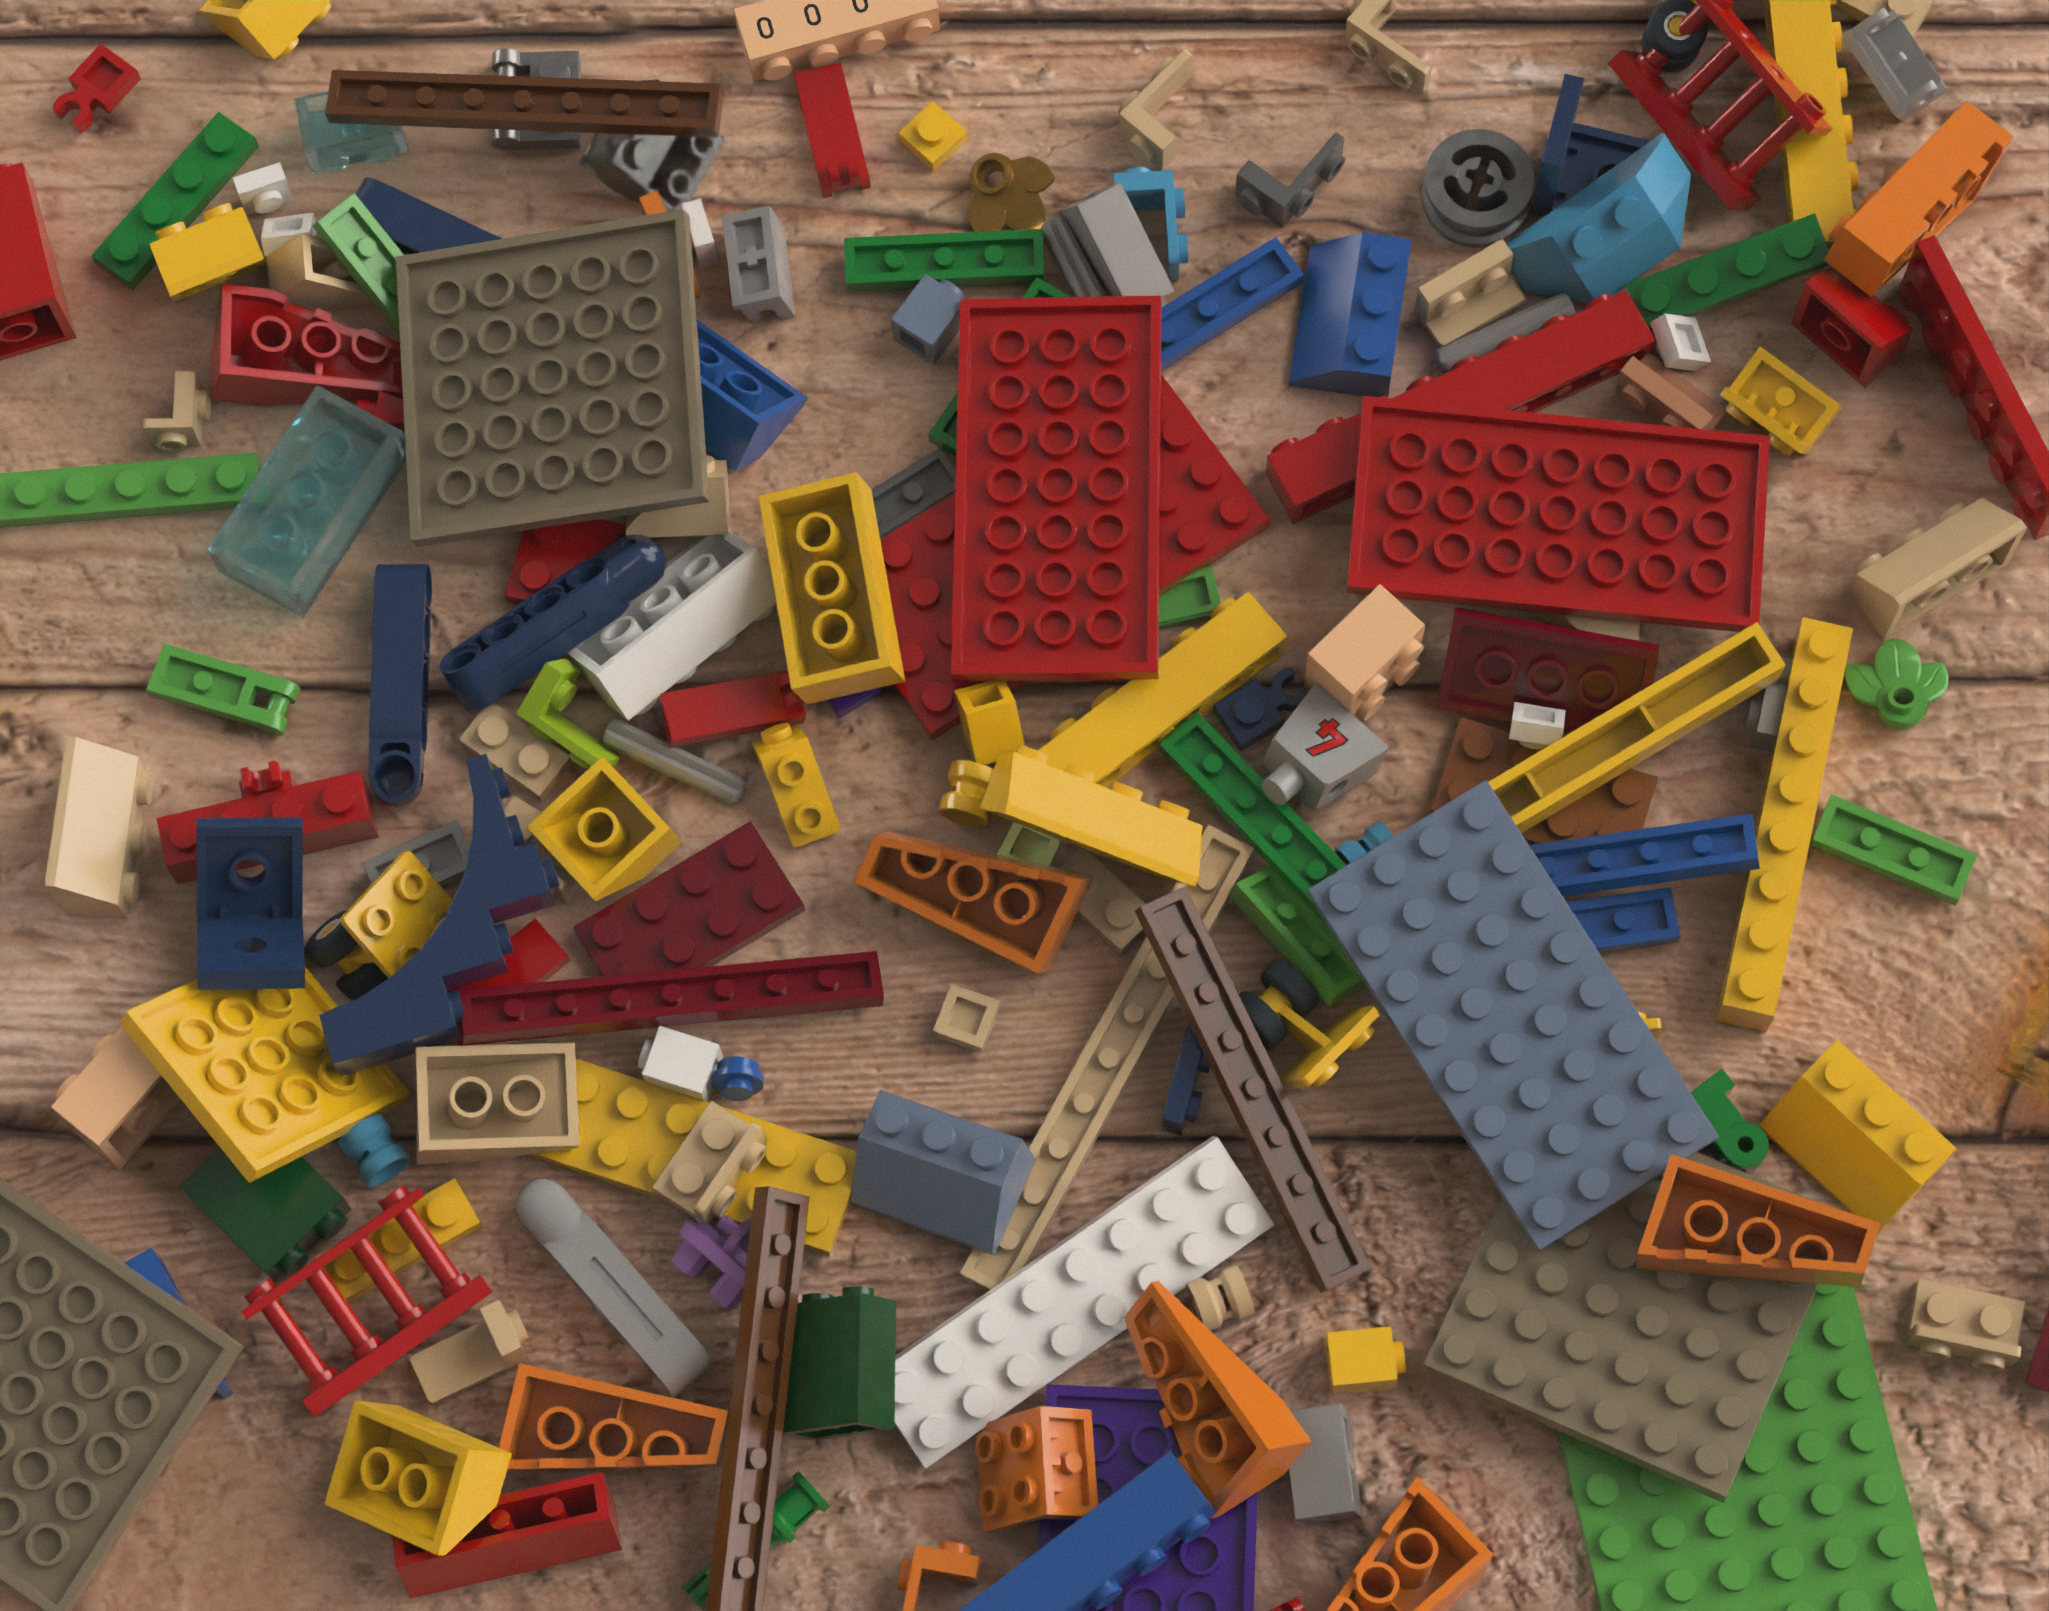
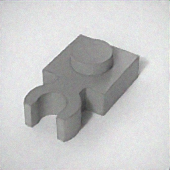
(1766, 713)

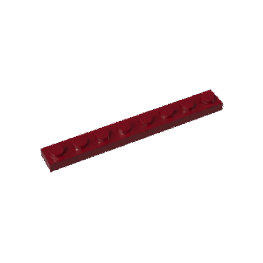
(671, 998)

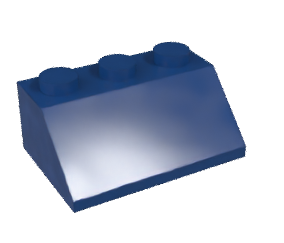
(1351, 315)
(741, 401)

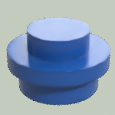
(737, 1078)

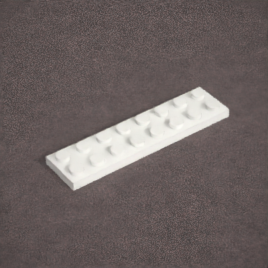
(1071, 1299)

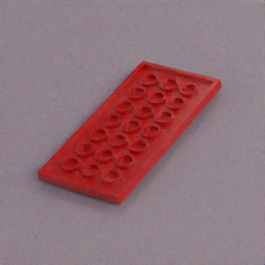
(1057, 489)
(1559, 514)
(1201, 519)

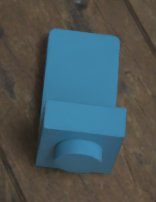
(1156, 191)

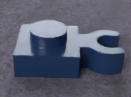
(1255, 712)

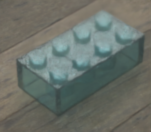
(309, 501)

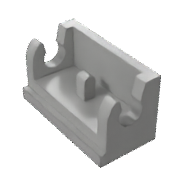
(1895, 63)
(758, 263)
(1325, 1472)

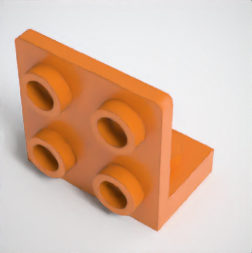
(1036, 1467)

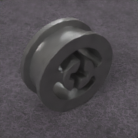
(1454, 173)

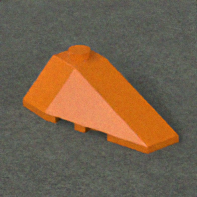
(1224, 1417)

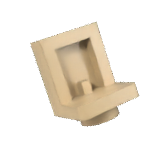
(190, 407)

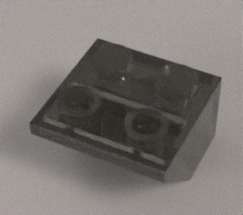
(651, 163)

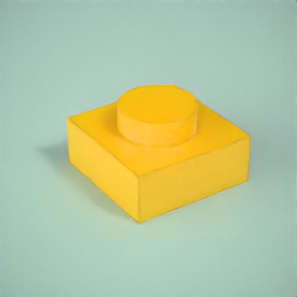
(933, 136)

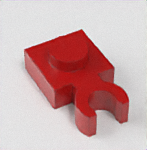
(98, 82)
(265, 780)

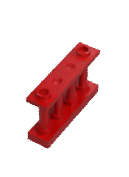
(1703, 143)
(369, 1351)

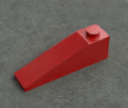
(280, 352)

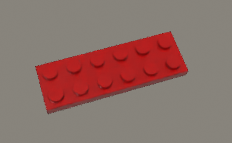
(1980, 381)

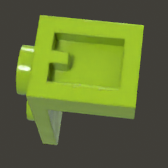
(553, 693)

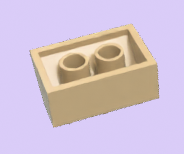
(1935, 564)
(98, 830)

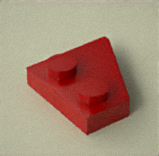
(554, 550)

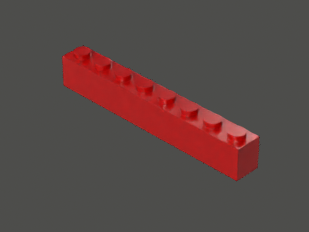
(1517, 376)

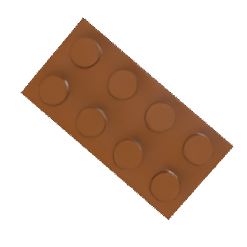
(1486, 752)

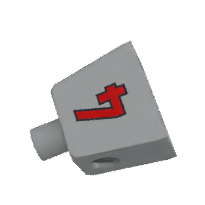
(1320, 753)

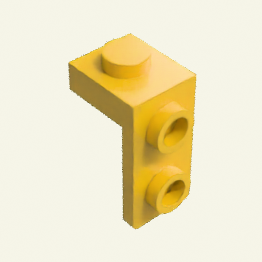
(796, 784)

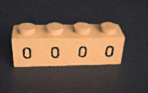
(815, 33)

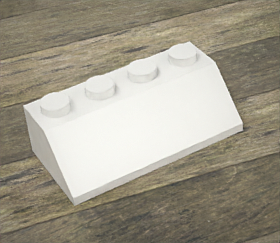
(675, 625)

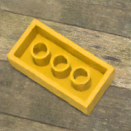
(831, 588)

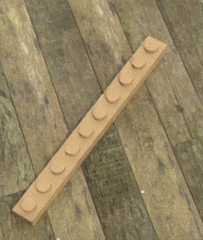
(1103, 1073)

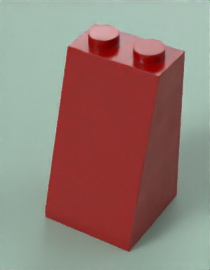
(31, 291)

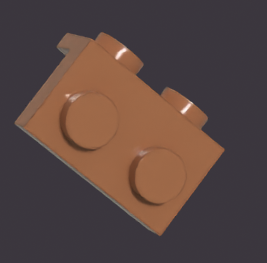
(1666, 395)

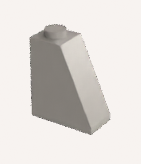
(1117, 244)

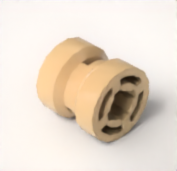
(1209, 1303)

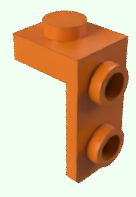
(948, 1562)

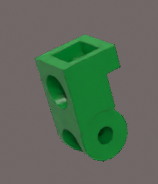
(1739, 1142)

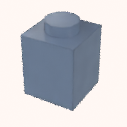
(928, 318)

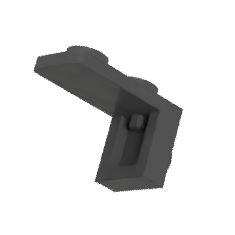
(1268, 196)

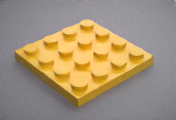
(258, 1070)

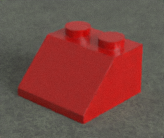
(1851, 325)

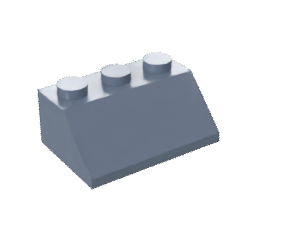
(939, 1172)

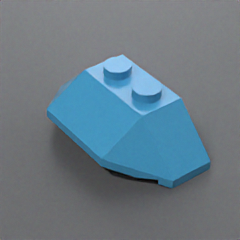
(1608, 228)

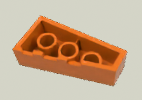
(1918, 199)
(983, 896)
(1750, 1230)
(594, 1425)
(1417, 1561)

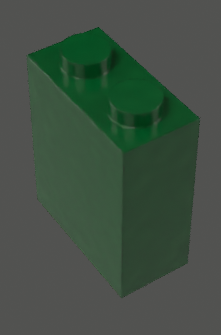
(271, 1217)
(842, 1366)

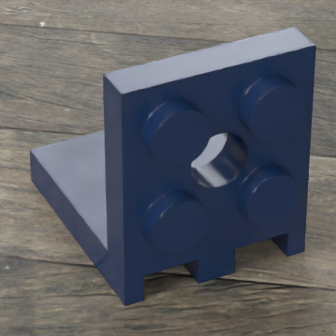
(1576, 152)
(250, 924)

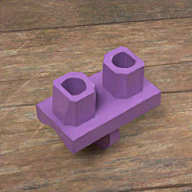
(706, 1245)

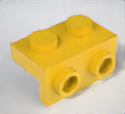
(1780, 402)

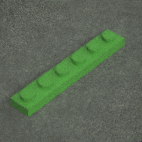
(125, 489)

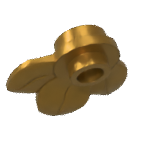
(1014, 200)

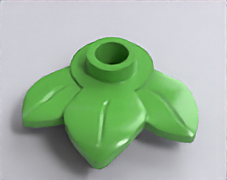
(1897, 677)

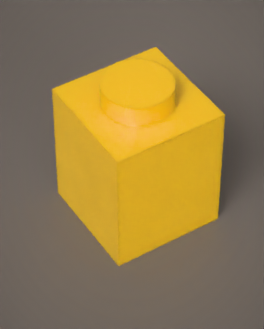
(989, 720)
(1363, 1360)

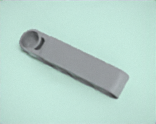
(612, 1285)

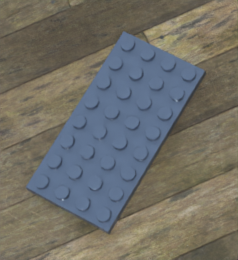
(1512, 1015)

